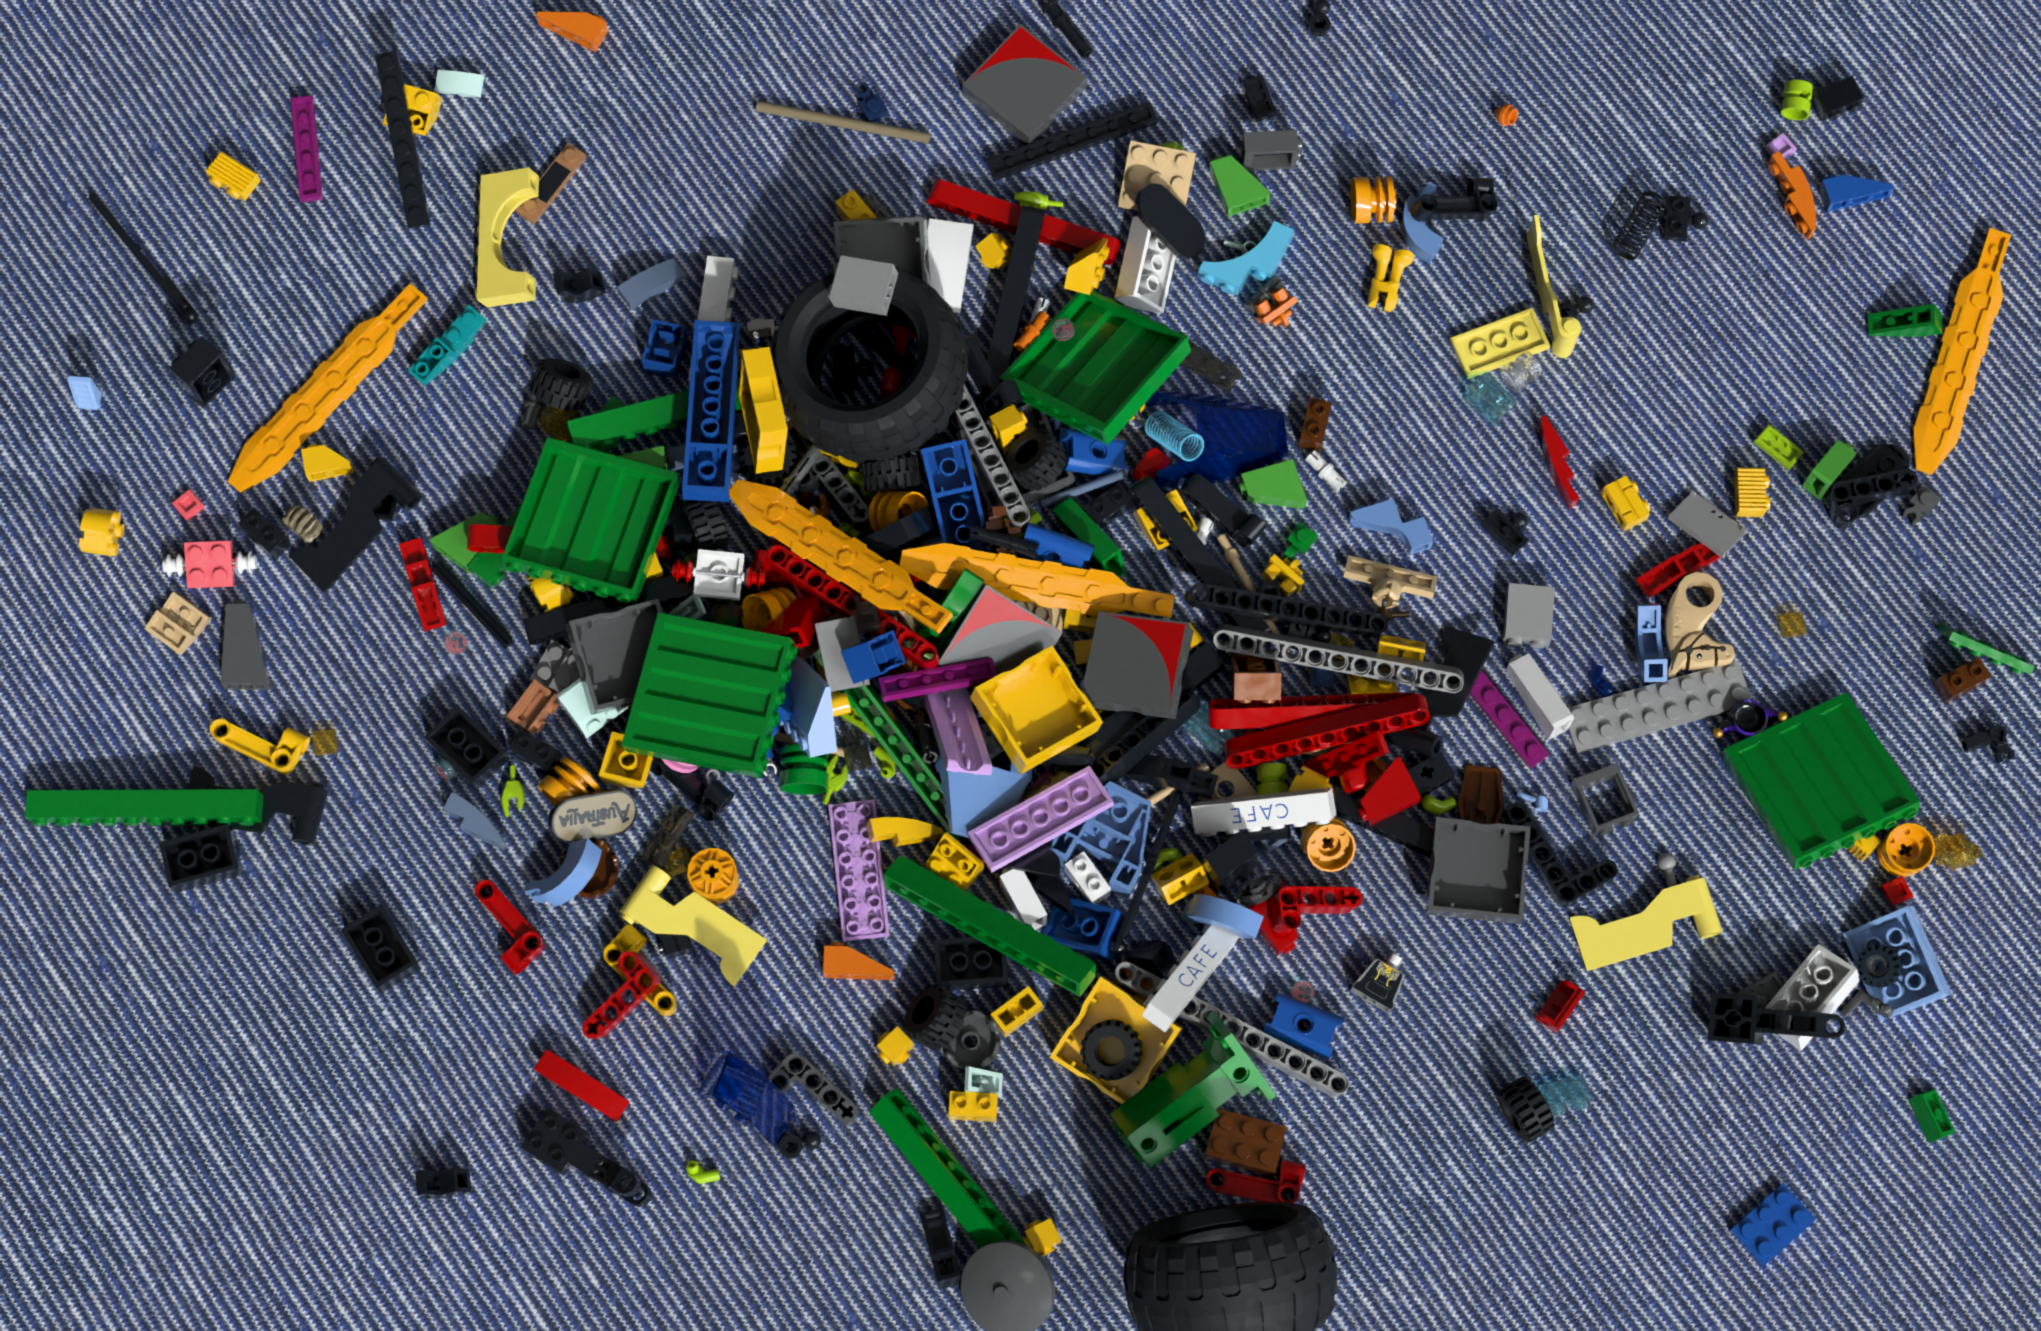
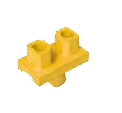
(1285, 571)

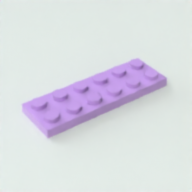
(1040, 819)

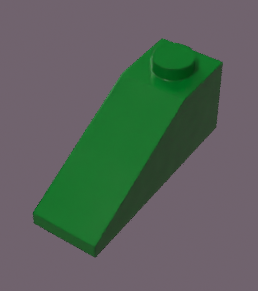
(1906, 322)

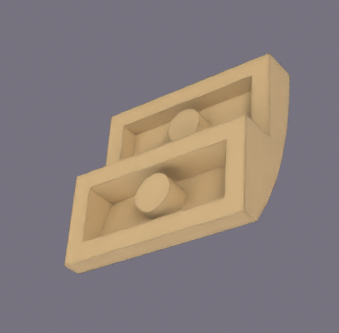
(178, 623)

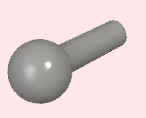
(1666, 863)

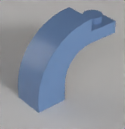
(1416, 234)
(1648, 646)
(570, 878)
(1222, 914)

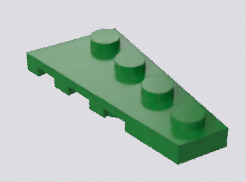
(1981, 647)

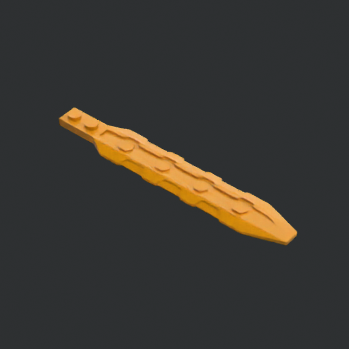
(1960, 356)
(323, 392)
(835, 552)
(1033, 581)

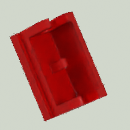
(1560, 1005)

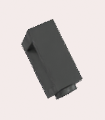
(1270, 150)
(1595, 778)

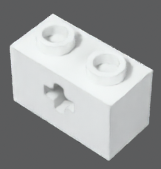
(1087, 879)

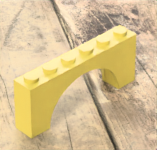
(498, 200)

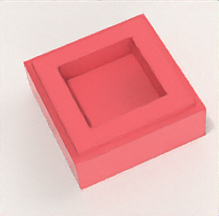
(188, 505)

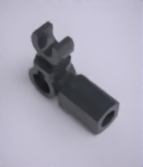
(1995, 735)

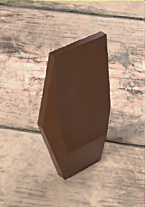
(1481, 795)

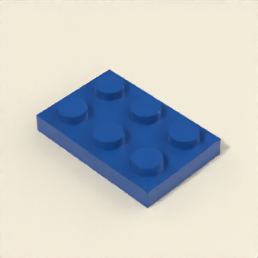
(1772, 1225)

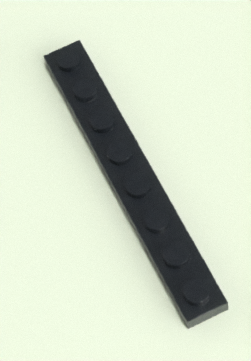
(402, 139)
(1071, 141)

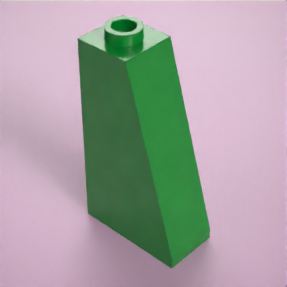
(1079, 525)

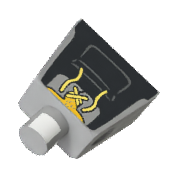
(1380, 983)

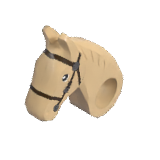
(1683, 627)

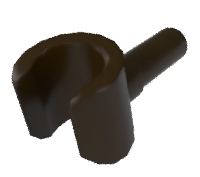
(1389, 615)

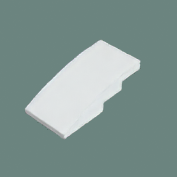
(949, 259)

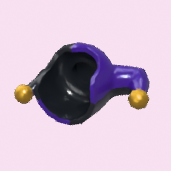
(1748, 718)

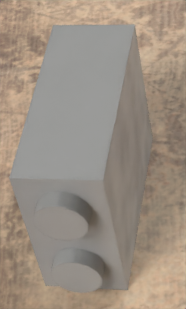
(863, 285)
(1528, 615)

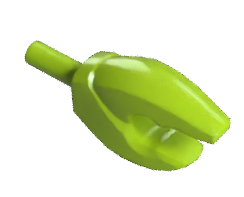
(1036, 200)
(836, 781)
(511, 790)

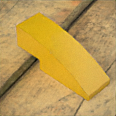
(902, 830)

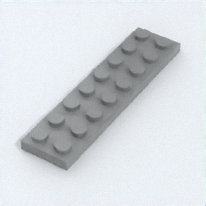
(1656, 707)

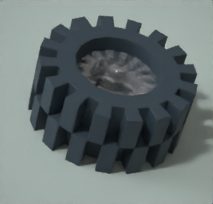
(1890, 960)

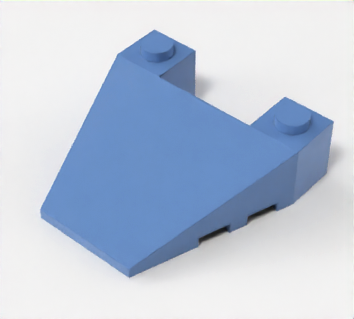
(979, 798)
(1112, 837)

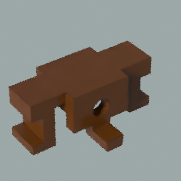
(995, 523)

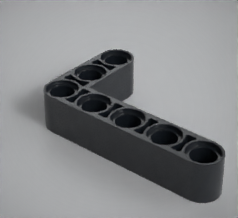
(900, 531)
(1552, 862)

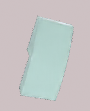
(459, 83)

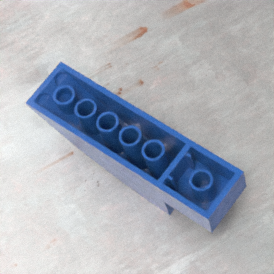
(711, 411)
(953, 493)

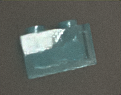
(1489, 399)
(1212, 738)
(1566, 1094)

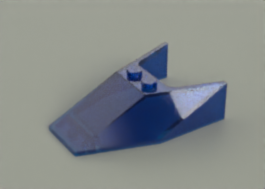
(1234, 436)
(748, 1096)

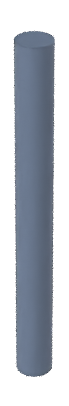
(1083, 488)

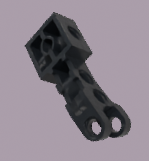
(1746, 1020)
(562, 1145)

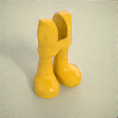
(1382, 255)

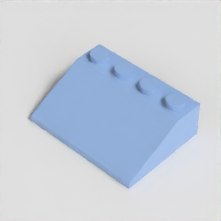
(812, 711)
(1921, 974)

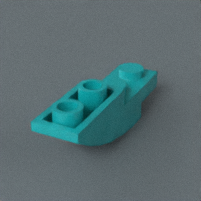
(448, 347)

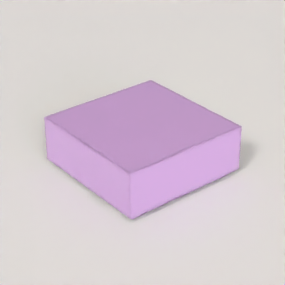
(1782, 144)

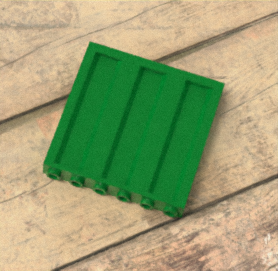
(1102, 370)
(591, 521)
(709, 695)
(1821, 781)

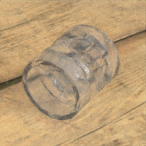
(1518, 374)

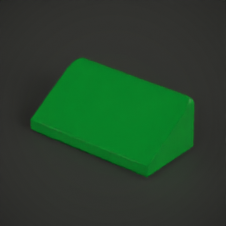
(1931, 1115)

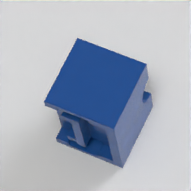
(664, 350)
(873, 656)

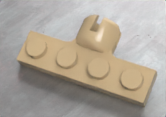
(1389, 580)

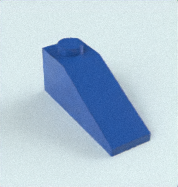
(1848, 191)

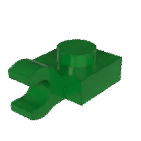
(1300, 541)

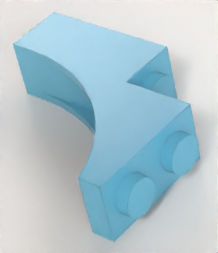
(1260, 262)

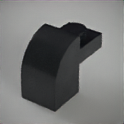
(580, 286)
(443, 1183)

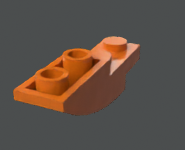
(1800, 199)

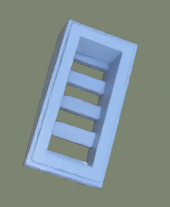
(85, 392)

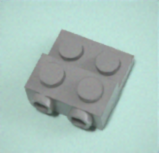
(556, 668)

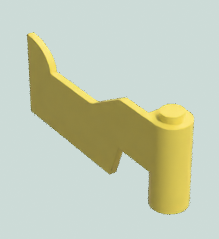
(1566, 329)
(696, 919)
(1649, 929)

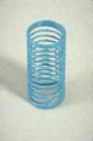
(1173, 448)

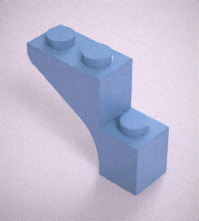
(1385, 518)

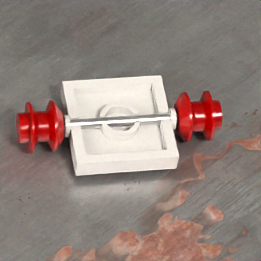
(718, 574)

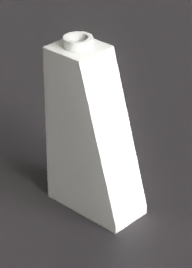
(1539, 696)

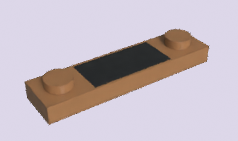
(552, 183)

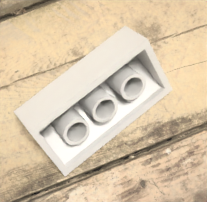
(1144, 270)
(1816, 987)

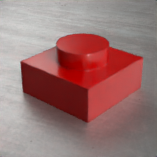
(1897, 891)

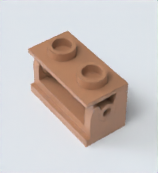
(533, 708)

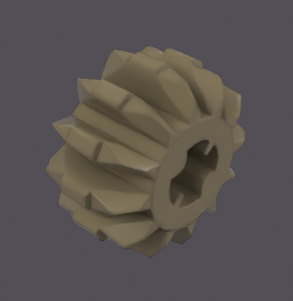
(302, 523)

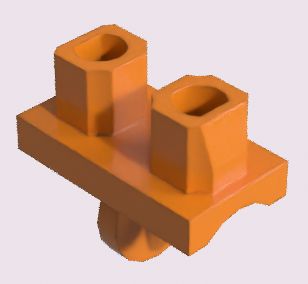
(1267, 313)

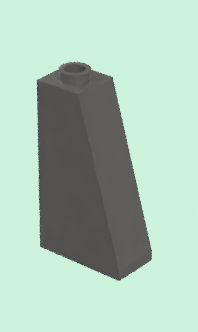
(243, 654)

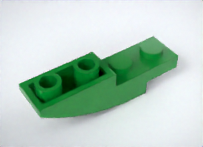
(957, 602)

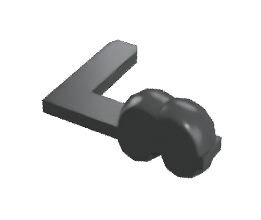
(1878, 1006)

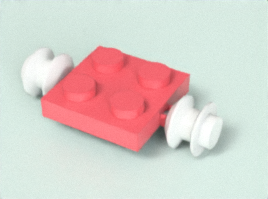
(209, 564)

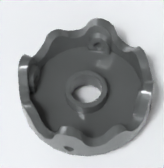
(985, 1051)

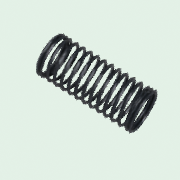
(1621, 241)

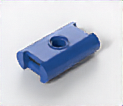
(1080, 454)
(1057, 547)
(1321, 1022)

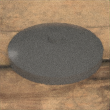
(1007, 1287)

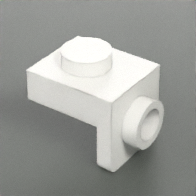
(761, 328)

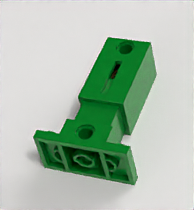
(1187, 1095)

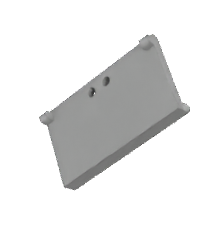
(1711, 529)
(832, 639)

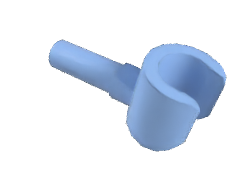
(1541, 802)

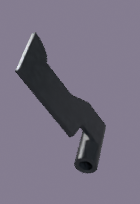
(358, 527)
(1469, 655)
(1066, 763)
(284, 798)

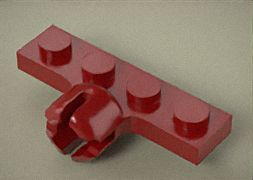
(1350, 760)

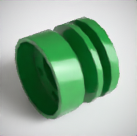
(803, 773)

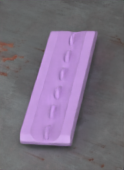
(958, 732)
(858, 872)

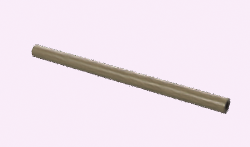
(843, 122)

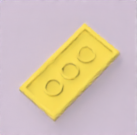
(1499, 342)

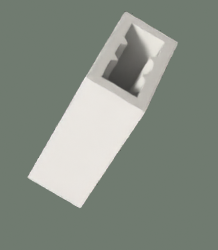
(1022, 898)

